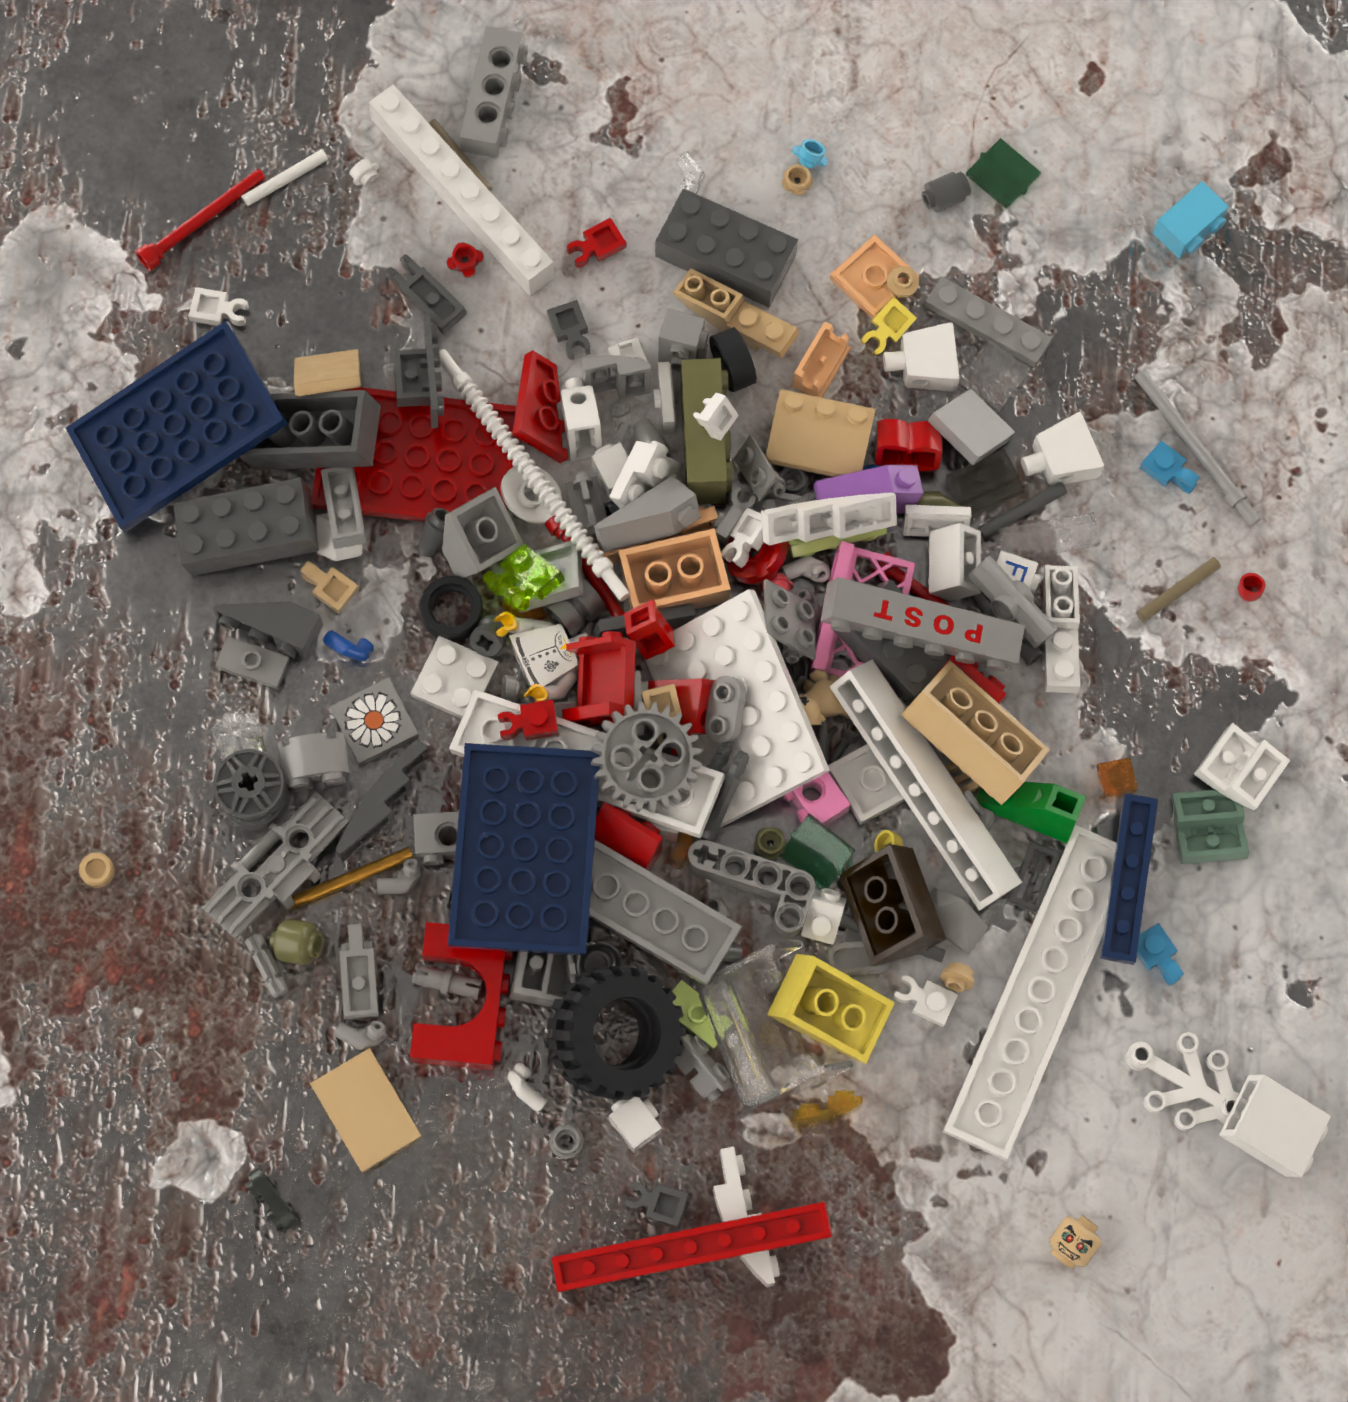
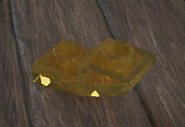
(837, 1107)

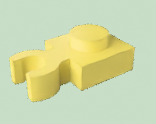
(890, 323)

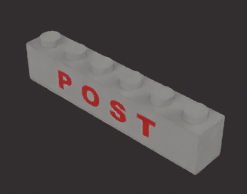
(922, 624)

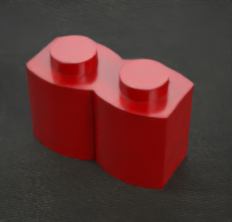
(908, 444)

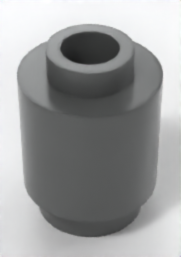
(946, 191)

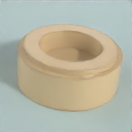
(96, 870)

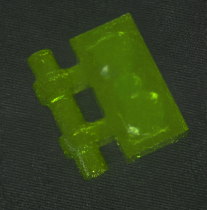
(530, 571)

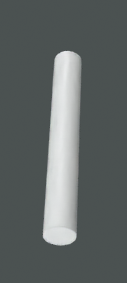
(284, 177)

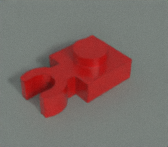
(600, 240)
(536, 721)

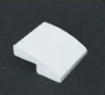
(1242, 767)

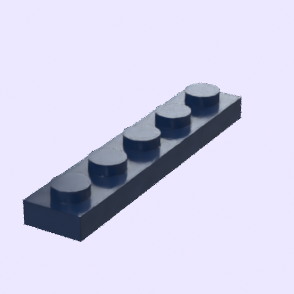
(1129, 879)

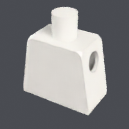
(926, 359)
(580, 413)
(1064, 453)

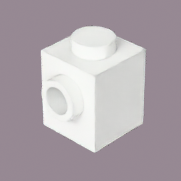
(635, 1122)

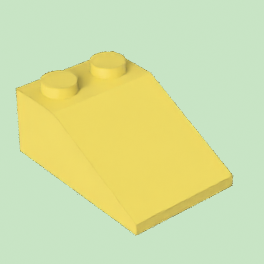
(831, 1007)

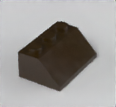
(892, 905)

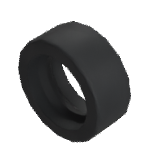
(734, 358)
(451, 584)

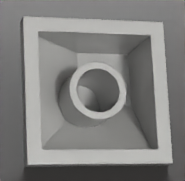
(479, 534)

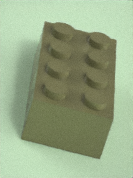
(705, 458)

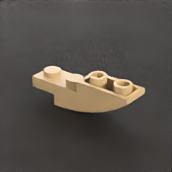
(727, 309)

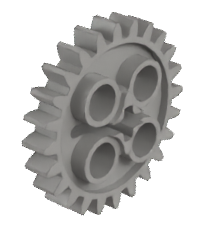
(622, 738)

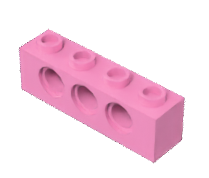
(830, 805)

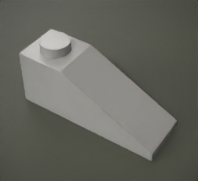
(651, 516)

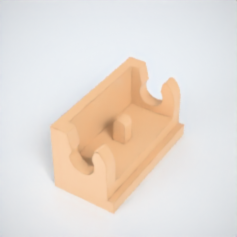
(821, 362)

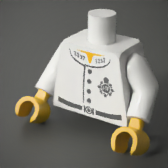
(541, 655)

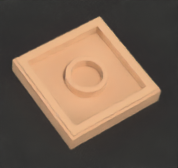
(866, 274)

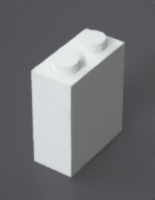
(1275, 1126)

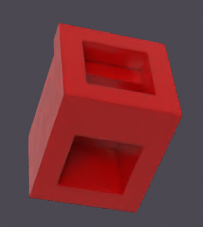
(649, 630)

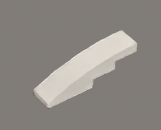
(829, 517)

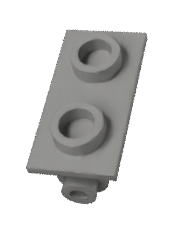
(758, 470)
(586, 501)
(711, 1075)

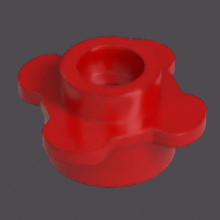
(462, 251)

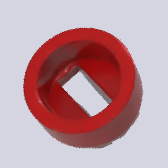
(1251, 587)

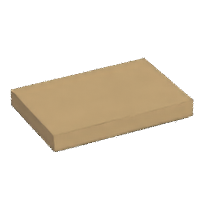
(327, 372)
(366, 1110)

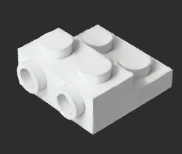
(643, 471)

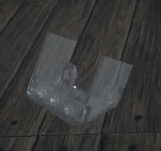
(750, 1038)

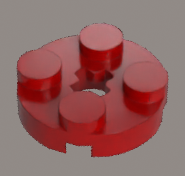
(762, 565)

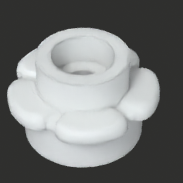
(364, 172)

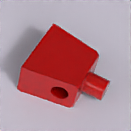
(693, 702)

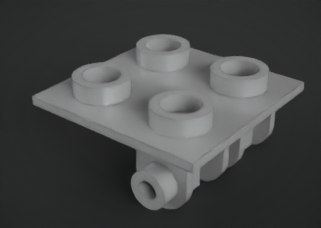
(790, 622)

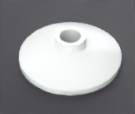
(514, 493)

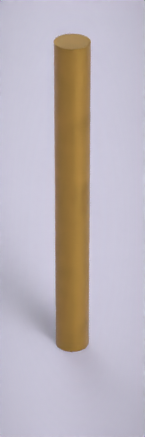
(351, 877)

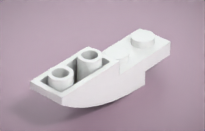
(1062, 646)
(732, 1205)

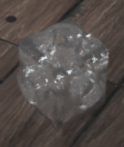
(237, 733)

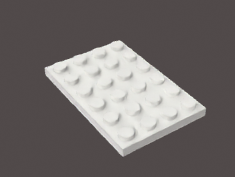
(774, 722)

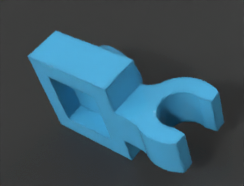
(1167, 465)
(1156, 950)

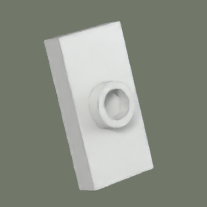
(665, 398)
(925, 518)

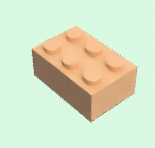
(676, 572)

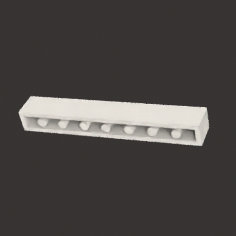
(462, 190)
(925, 785)

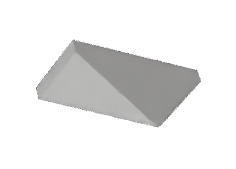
(958, 919)

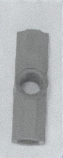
(1012, 600)

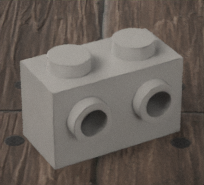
(682, 338)

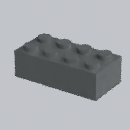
(726, 247)
(320, 432)
(246, 526)

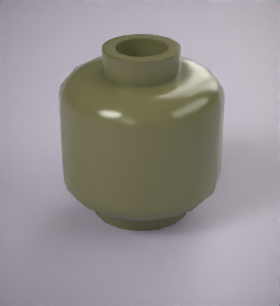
(296, 942)

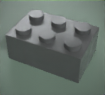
(903, 668)

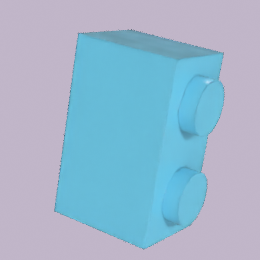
(1190, 220)

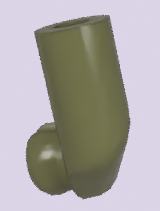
(936, 498)

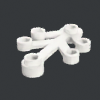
(1192, 1085)

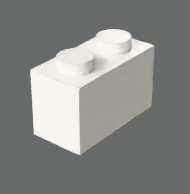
(952, 556)

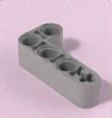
(748, 880)

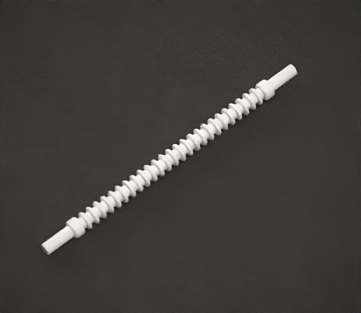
(601, 566)

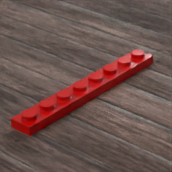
(692, 1247)

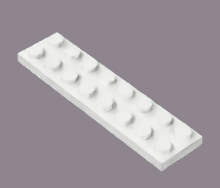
(688, 816)

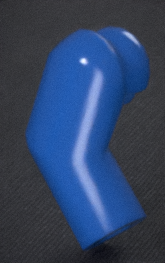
(348, 649)

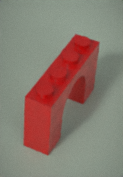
(475, 1042)

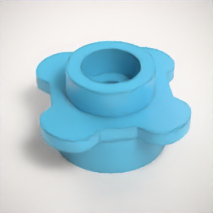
(810, 153)

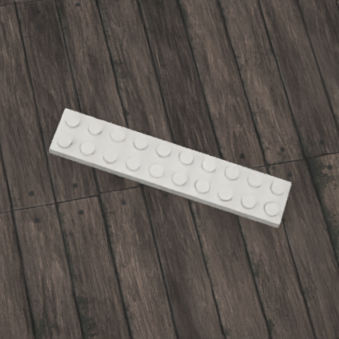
(1036, 998)

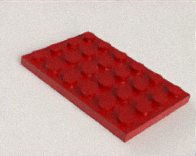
(424, 465)

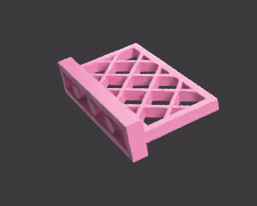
(843, 567)

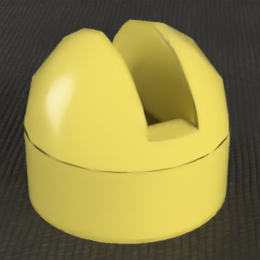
(887, 837)

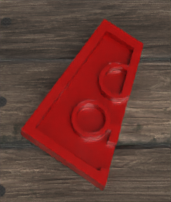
(537, 408)

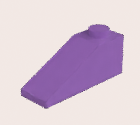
(895, 479)

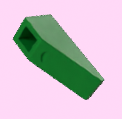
(1039, 807)

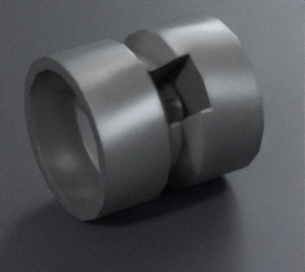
(575, 611)

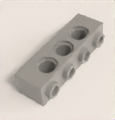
(497, 47)
(428, 833)

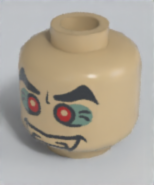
(1075, 1241)

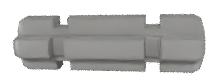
(267, 965)

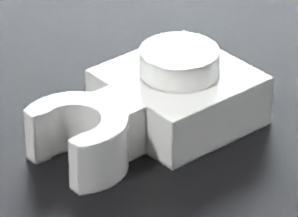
(213, 306)
(746, 535)
(931, 1002)

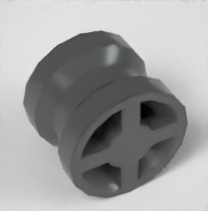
(484, 637)

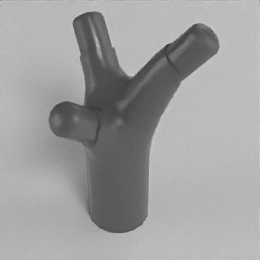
(824, 737)

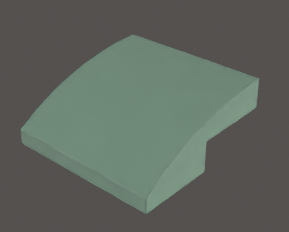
(1209, 827)

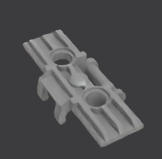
(281, 871)

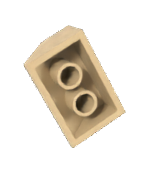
(819, 434)

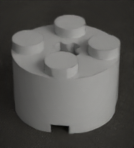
(314, 760)

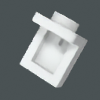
(824, 916)

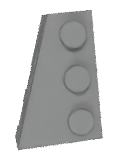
(541, 977)

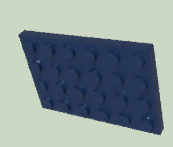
(176, 426)
(524, 849)

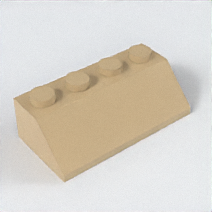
(975, 732)

